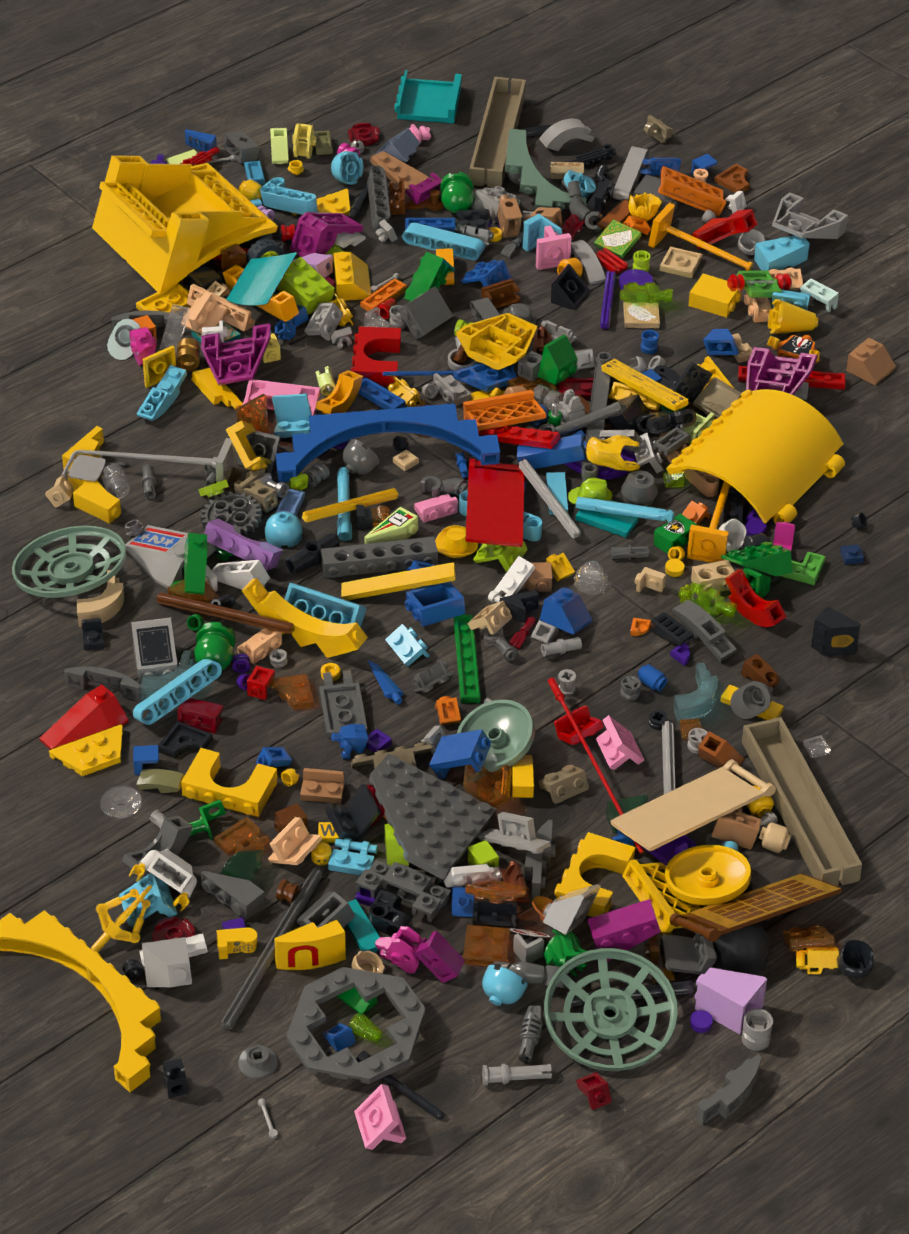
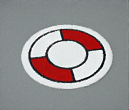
(528, 932)

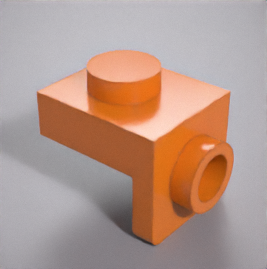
(696, 512)

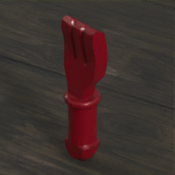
(519, 637)

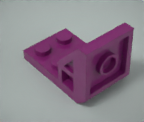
(318, 232)

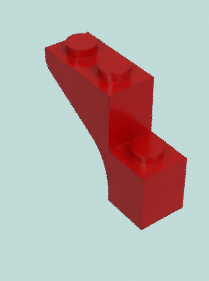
(720, 228)

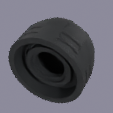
(743, 950)

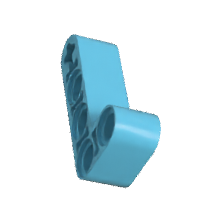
(277, 196)

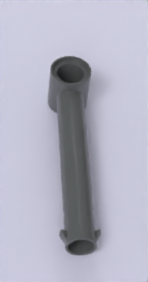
(585, 420)

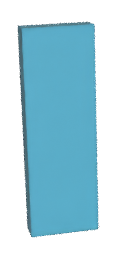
(557, 485)

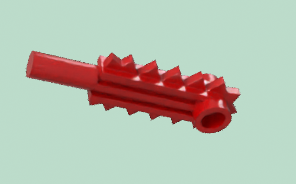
(202, 157)

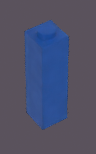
(566, 450)

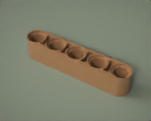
(704, 482)

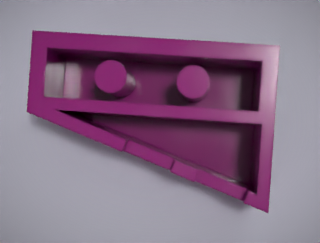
(625, 926)

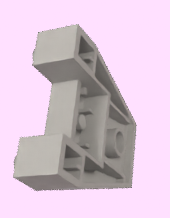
(792, 220)

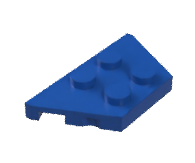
(484, 377)

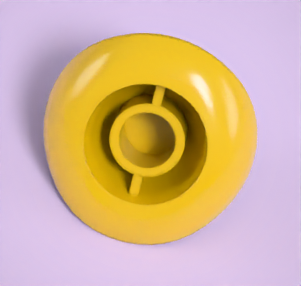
(452, 542)

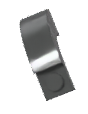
(171, 836)

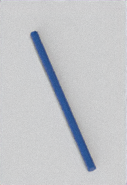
(416, 373)

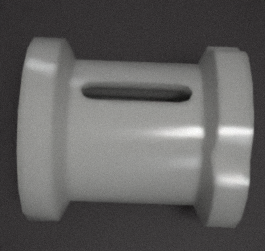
(567, 680)

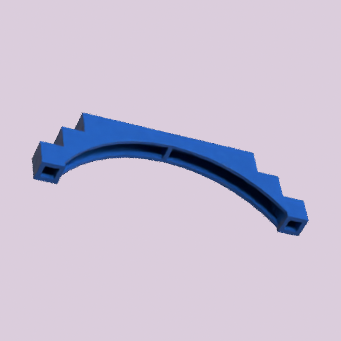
(427, 420)

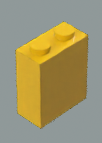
(713, 296)

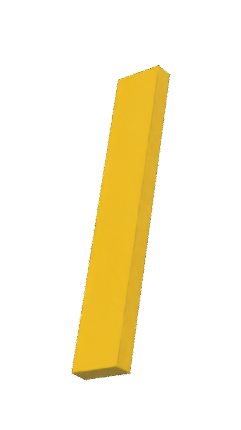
(399, 581)

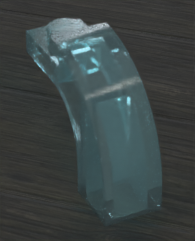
(151, 684)
(700, 701)

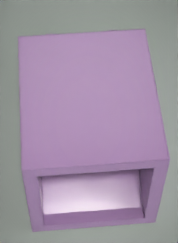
(729, 996)

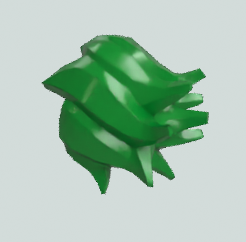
(563, 948)

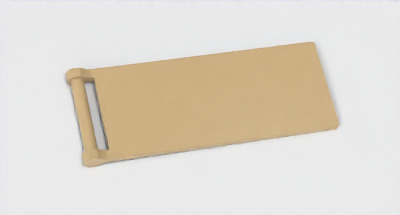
(691, 806)

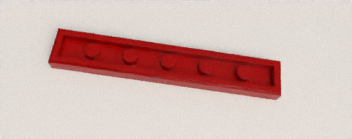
(815, 379)

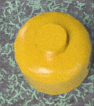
(321, 854)

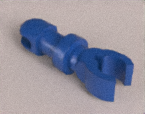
(462, 464)

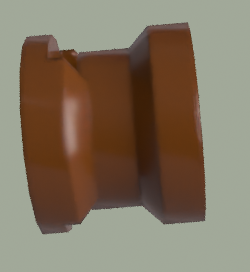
(287, 891)

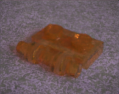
(240, 834)

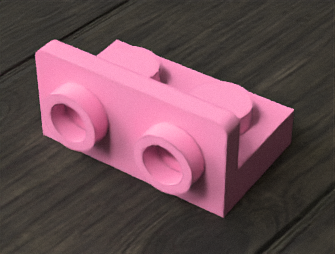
(436, 507)

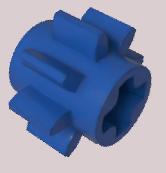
(285, 330)

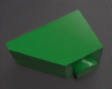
(758, 581)

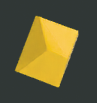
(157, 365)

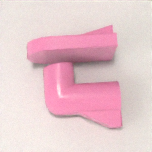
(422, 133)

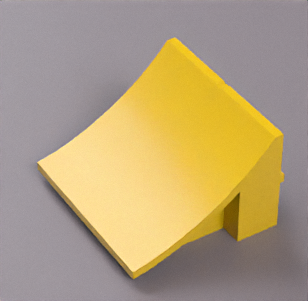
(172, 217)

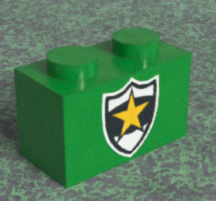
(673, 533)

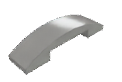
(592, 268)

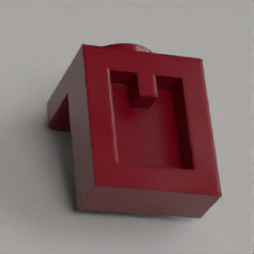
(595, 1089)

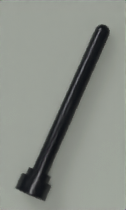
(406, 1091)

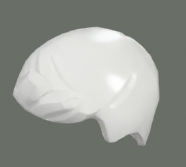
(736, 535)

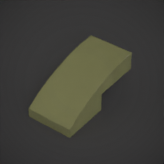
(164, 780)

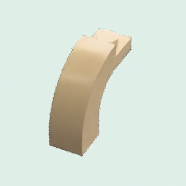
(103, 606)

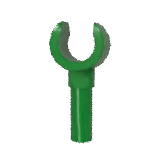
(224, 555)

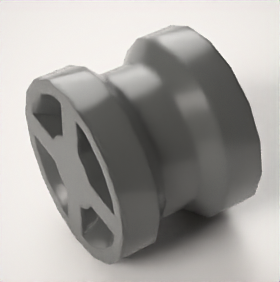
(630, 688)

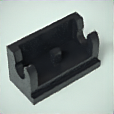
(495, 915)

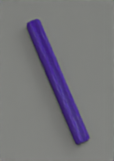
(607, 300)

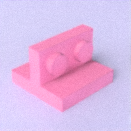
(552, 249)
(618, 744)
(379, 1119)

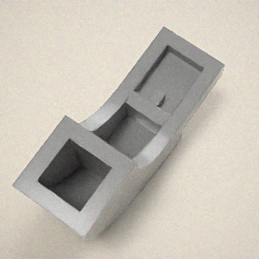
(564, 131)

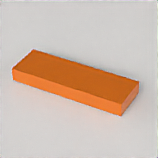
(390, 290)

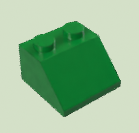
(558, 361)

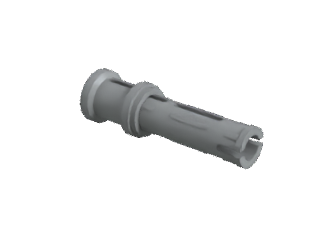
(504, 1073)

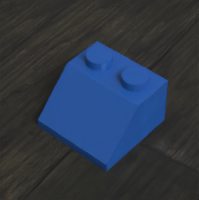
(565, 611)

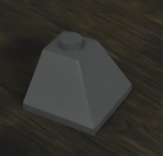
(264, 445)

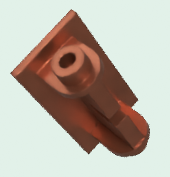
(540, 340)
(513, 876)

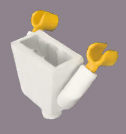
(170, 870)

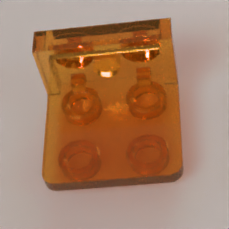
(488, 786)

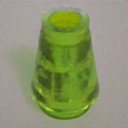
(364, 1027)

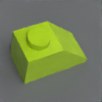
(394, 852)

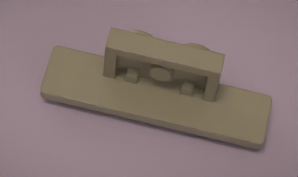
(402, 753)

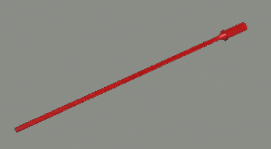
(559, 696)

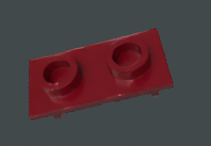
(572, 226)

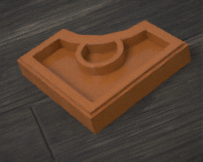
(733, 179)

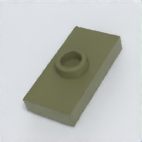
(323, 143)

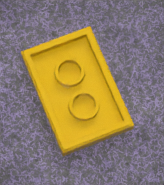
(163, 302)

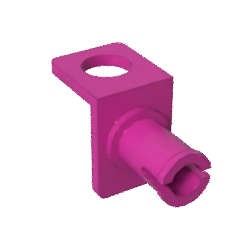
(784, 535)

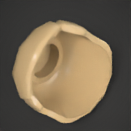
(368, 962)

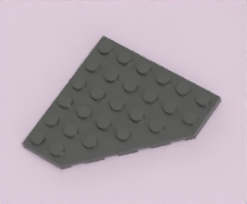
(428, 815)

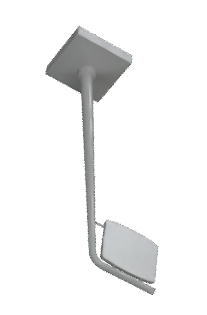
(90, 467)

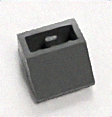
(326, 910)

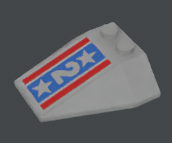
(161, 553)

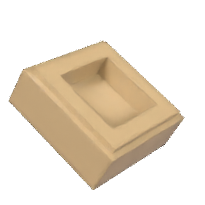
(405, 460)

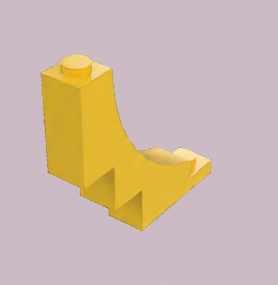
(90, 495)
(330, 637)

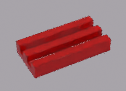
(613, 261)

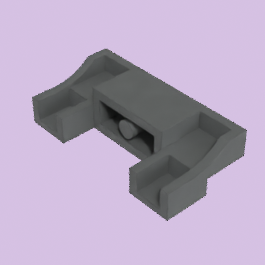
(409, 884)

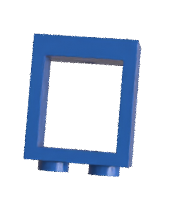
(451, 606)

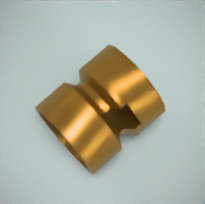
(188, 354)

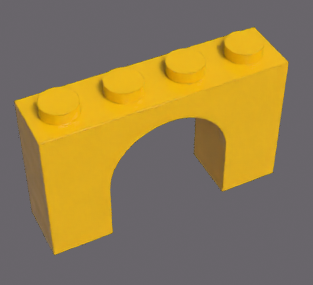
(247, 798)
(595, 853)

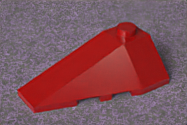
(90, 715)

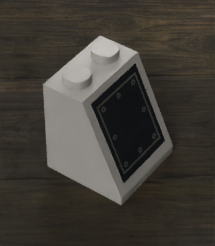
(154, 647)

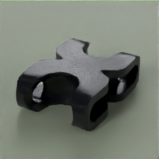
(665, 420)

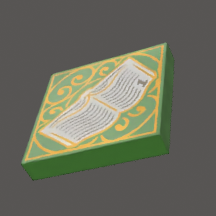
(617, 238)

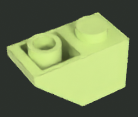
(279, 145)

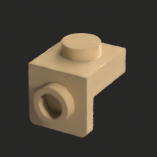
(60, 492)

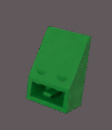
(764, 558)

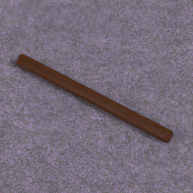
(225, 613)

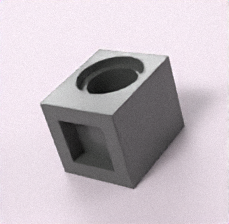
(529, 366)

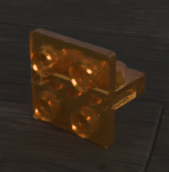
(254, 413)

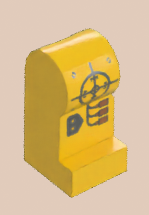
(236, 941)

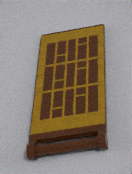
(755, 906)

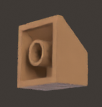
(870, 362)

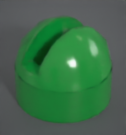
(193, 620)

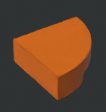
(640, 626)

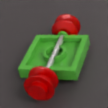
(759, 283)

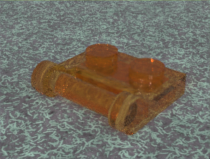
(808, 938)

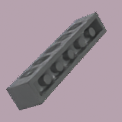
(377, 557)

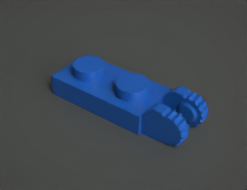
(657, 163)

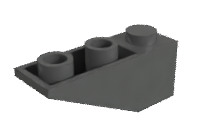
(237, 893)

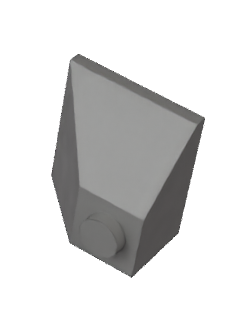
(167, 963)

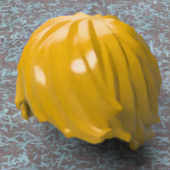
(644, 206)

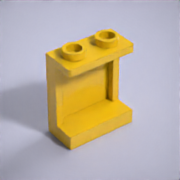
(245, 451)

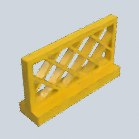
(646, 888)

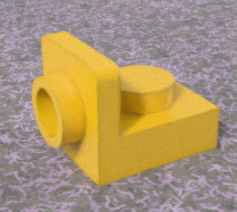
(560, 566)

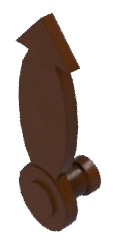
(432, 203)

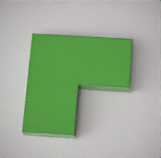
(808, 570)

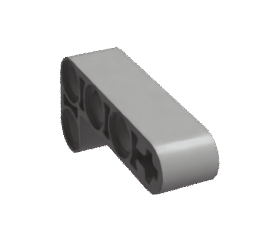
(630, 173)

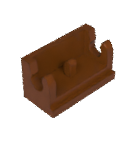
(397, 198)
(233, 256)
(502, 293)

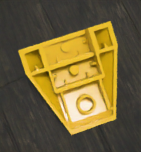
(497, 340)

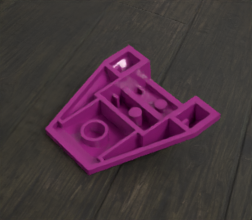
(238, 358)
(778, 373)

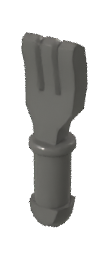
(511, 248)

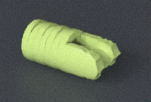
(325, 381)

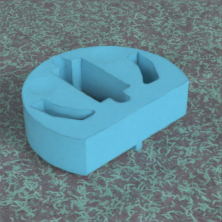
(587, 184)

